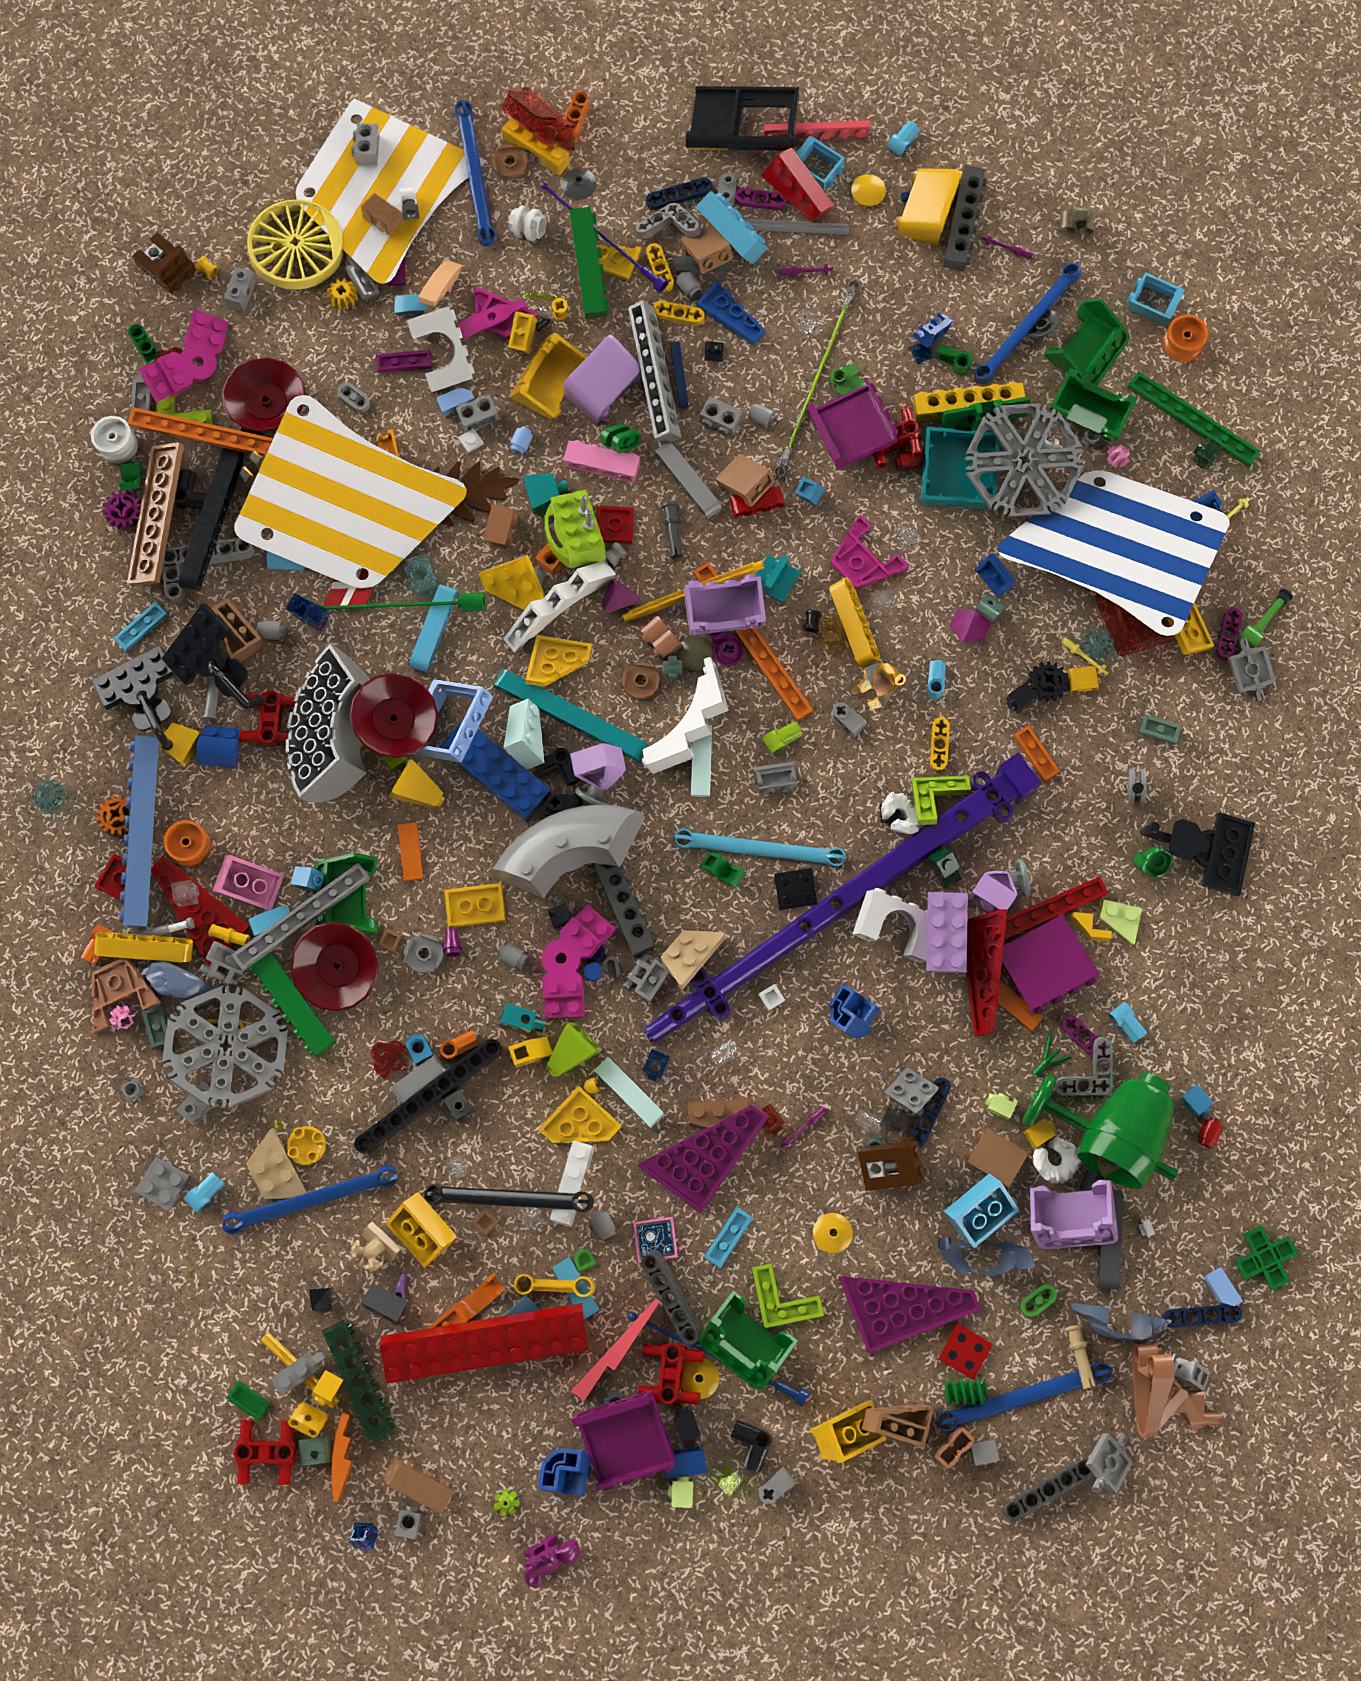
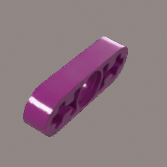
(756, 193)
(1226, 620)
(1070, 1031)

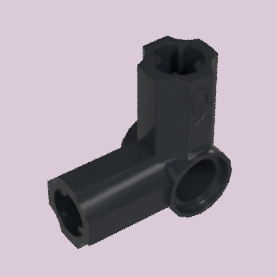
(185, 488)
(565, 767)
(757, 1452)

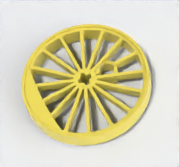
(287, 243)

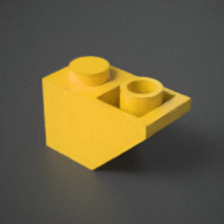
(530, 1051)

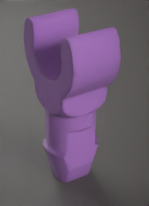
(401, 1286)

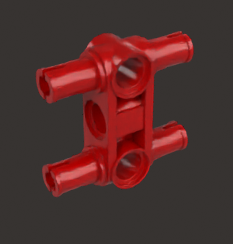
(904, 438)
(269, 720)
(672, 1373)
(264, 1452)

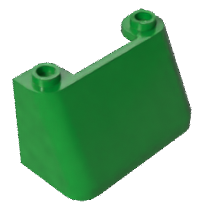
(1092, 406)
(744, 1343)

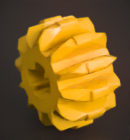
(335, 294)

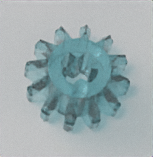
(1091, 646)
(55, 795)

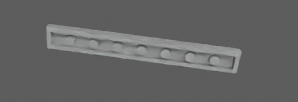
(300, 917)

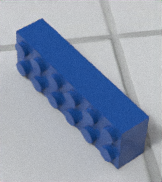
(501, 775)

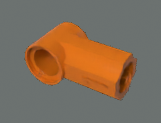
(89, 954)
(461, 1045)

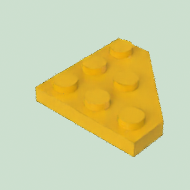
(513, 582)
(554, 659)
(580, 1120)

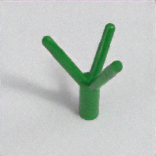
(1048, 1060)

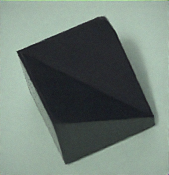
(559, 915)
(320, 1298)

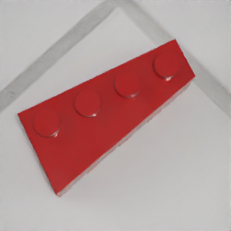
(797, 185)

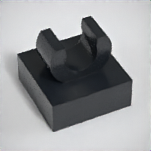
(713, 351)

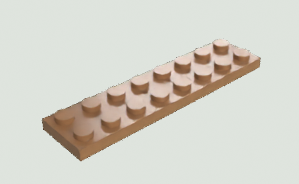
(155, 514)

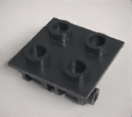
(795, 888)

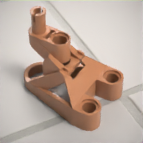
(1166, 1393)

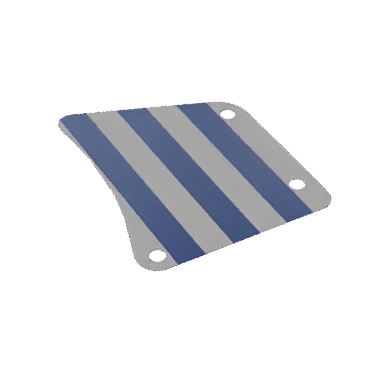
(1126, 546)

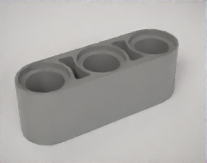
(418, 1078)

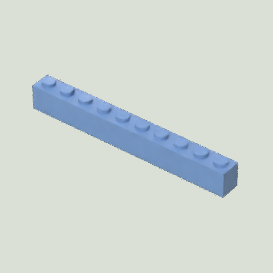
(140, 832)

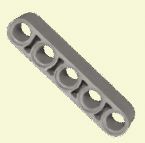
(688, 479)

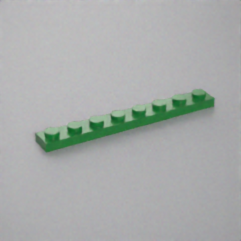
(1193, 418)

